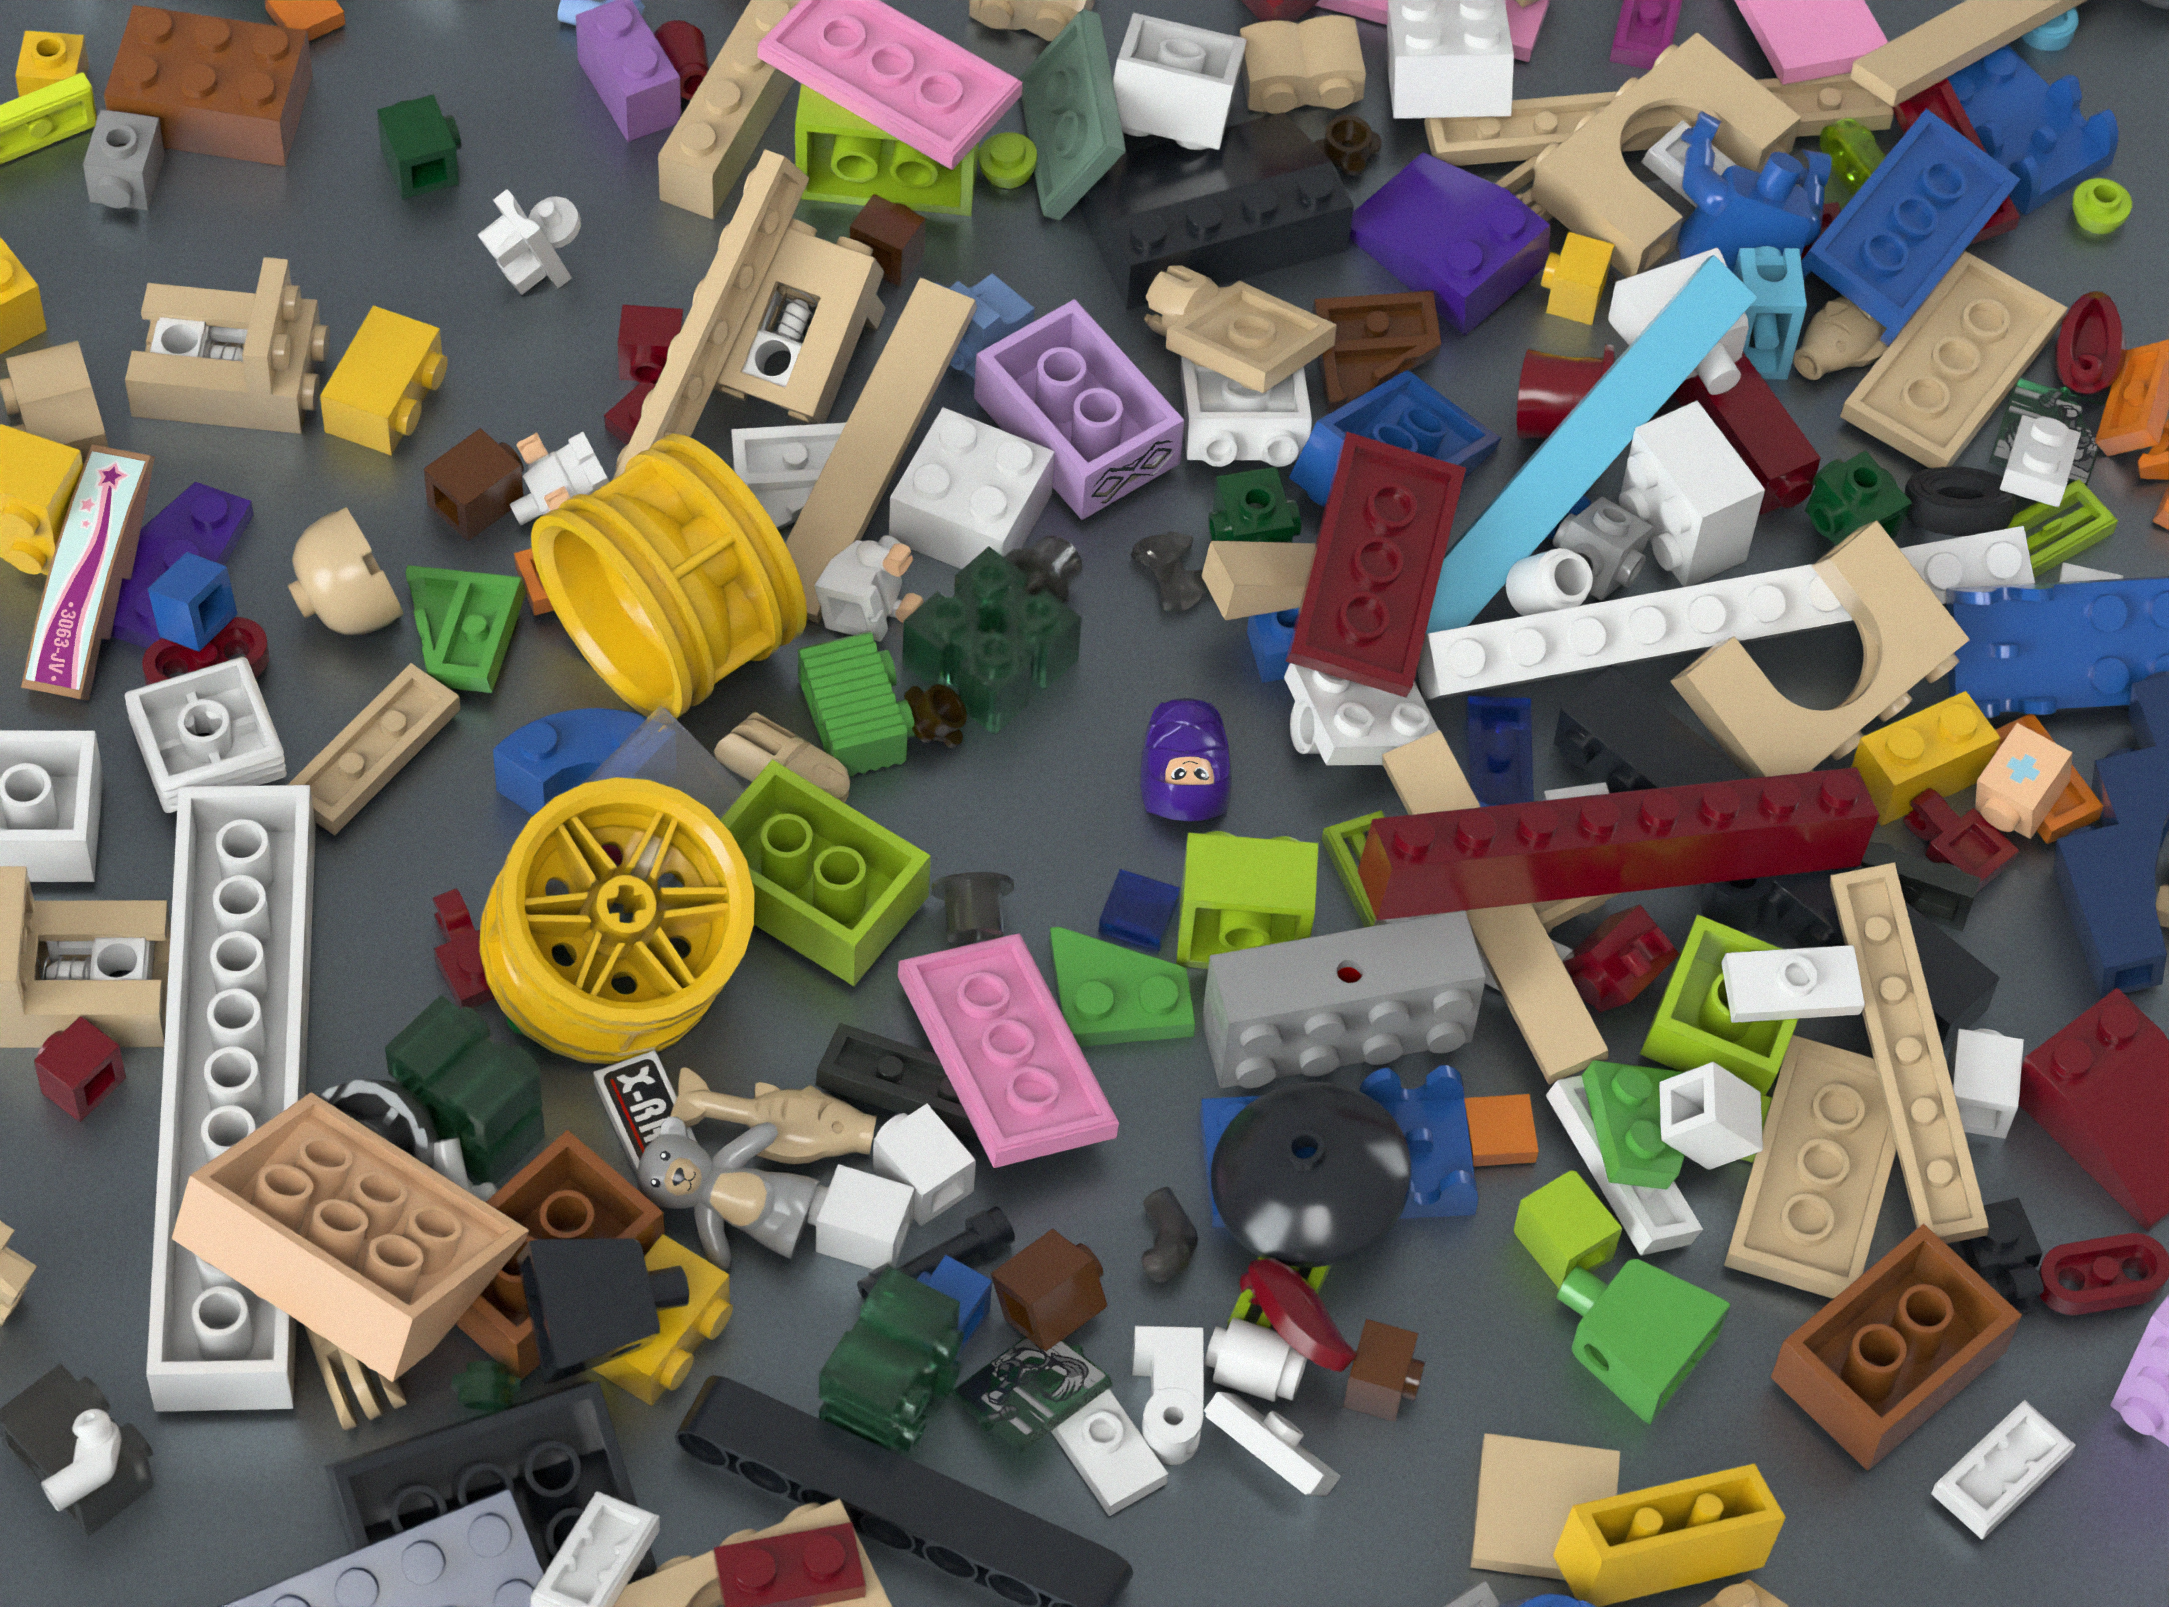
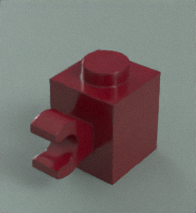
(1619, 959)

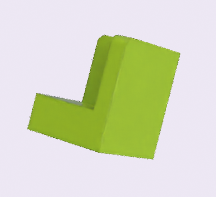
(1567, 1227)

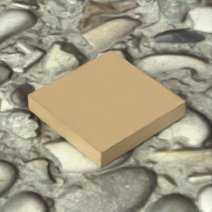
(1527, 1497)

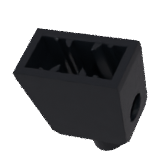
(594, 1301)

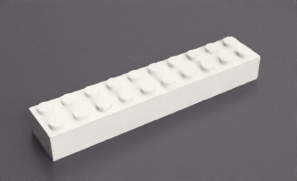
(227, 1070)

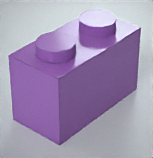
(628, 68)

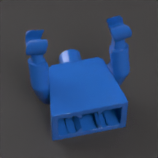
(1746, 205)

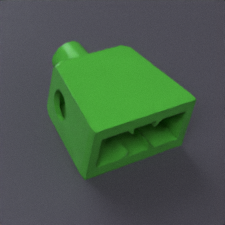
(1642, 1331)

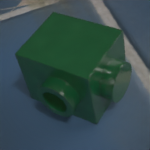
(419, 145)

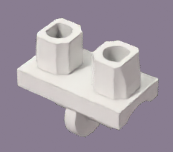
(527, 245)

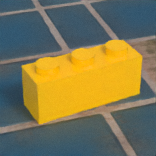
(1668, 1536)

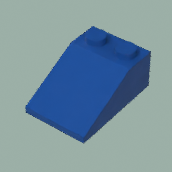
(1399, 414)

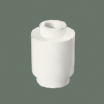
(1548, 582)
(1255, 1361)

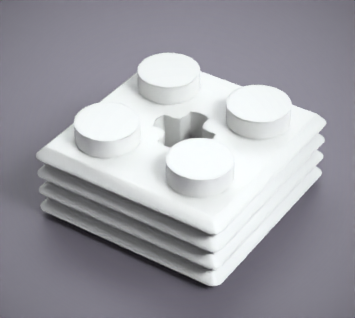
(213, 701)

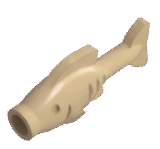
(1839, 338)
(806, 1120)

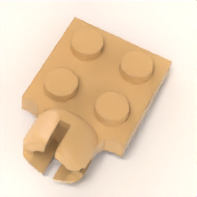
(1235, 328)

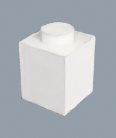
(1986, 1080)
(1710, 1116)
(926, 1156)
(862, 1217)

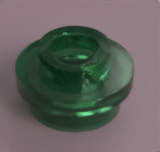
(485, 1386)

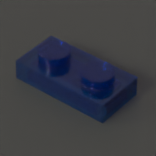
(1499, 749)

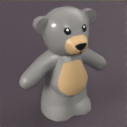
(761, 1203)

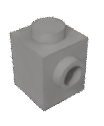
(124, 160)

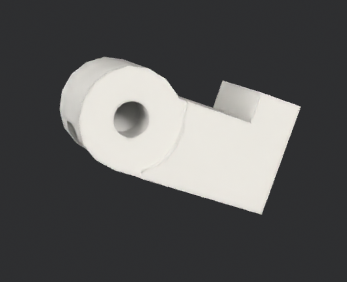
(1177, 1389)

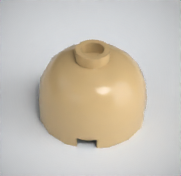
(341, 578)

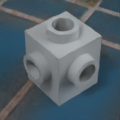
(1609, 542)

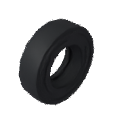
(1959, 501)

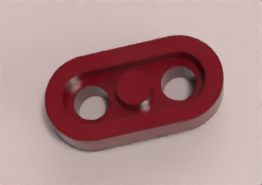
(237, 637)
(2098, 1273)

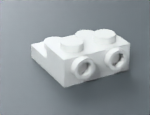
(1241, 423)

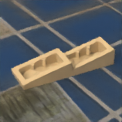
(1256, 576)

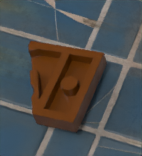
(1375, 341)

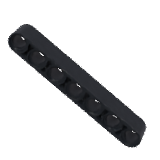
(899, 1501)

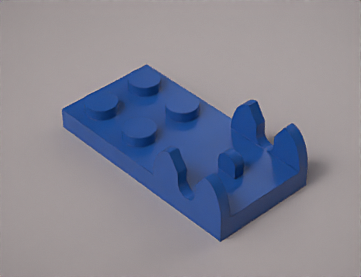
(2034, 126)
(1910, 222)
(2058, 643)
(1430, 1120)

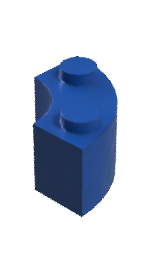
(558, 753)

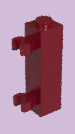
(1760, 434)

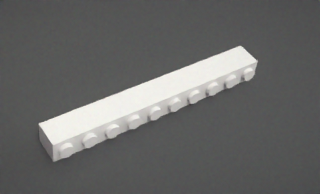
(1688, 618)

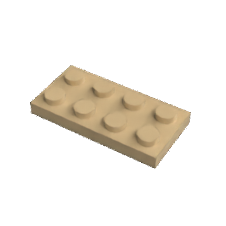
(1953, 362)
(1819, 1173)

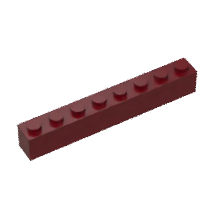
(1616, 843)

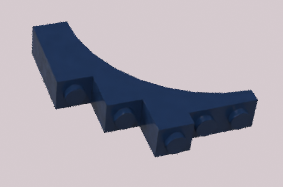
(2112, 869)

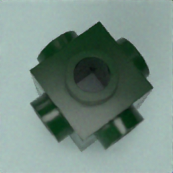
(1854, 496)
(1253, 509)

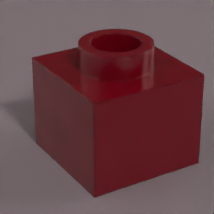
(645, 340)
(79, 1068)

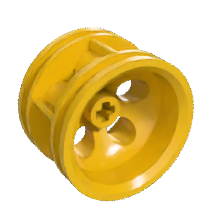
(669, 576)

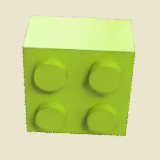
(1244, 894)
(1695, 1018)

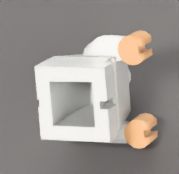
(556, 475)
(863, 587)

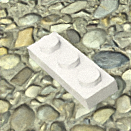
(1650, 1216)

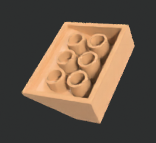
(346, 1234)

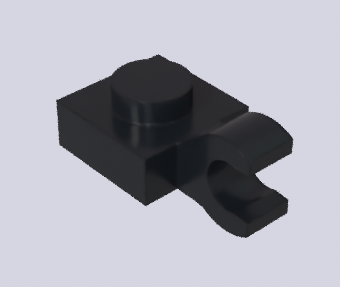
(2008, 1254)

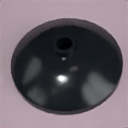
(1315, 1206)

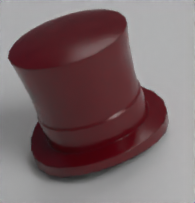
(1553, 387)

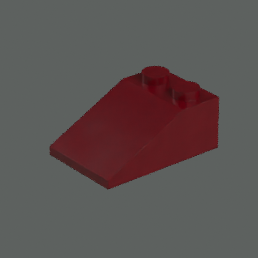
(2106, 1102)

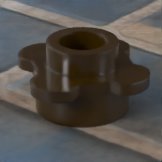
(1349, 143)
(937, 714)

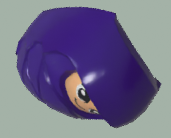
(1186, 762)

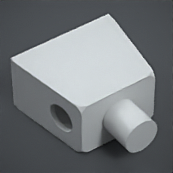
(1643, 297)

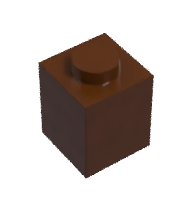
(474, 483)
(1050, 1289)

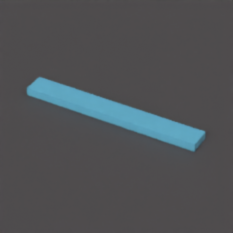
(1587, 442)

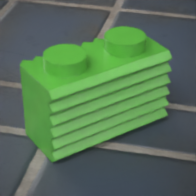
(854, 703)

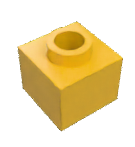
(49, 59)
(1577, 277)

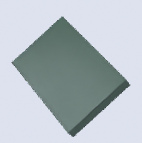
(1072, 114)

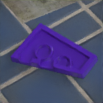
(196, 522)

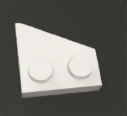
(783, 464)

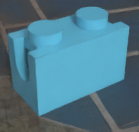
(1778, 309)

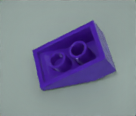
(1452, 237)

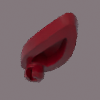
(2091, 344)
(1297, 1313)

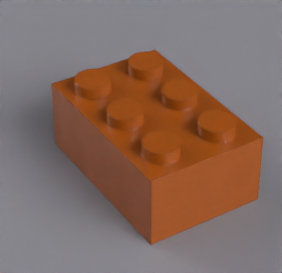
(213, 82)
(556, 1196)
(1895, 1346)

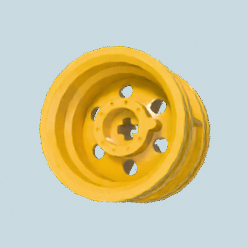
(575, 1006)

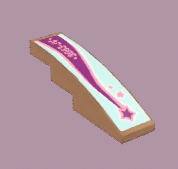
(87, 571)

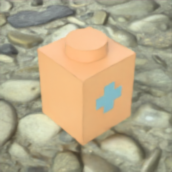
(2023, 781)

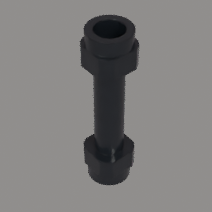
(984, 1234)

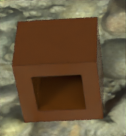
(894, 236)
(1383, 1371)

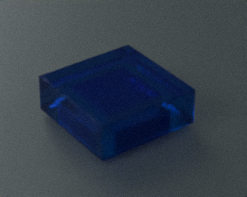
(1139, 910)

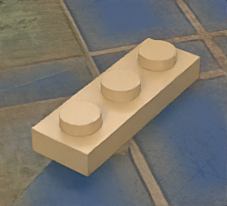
(376, 746)

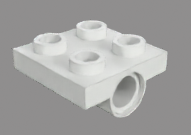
(1351, 720)

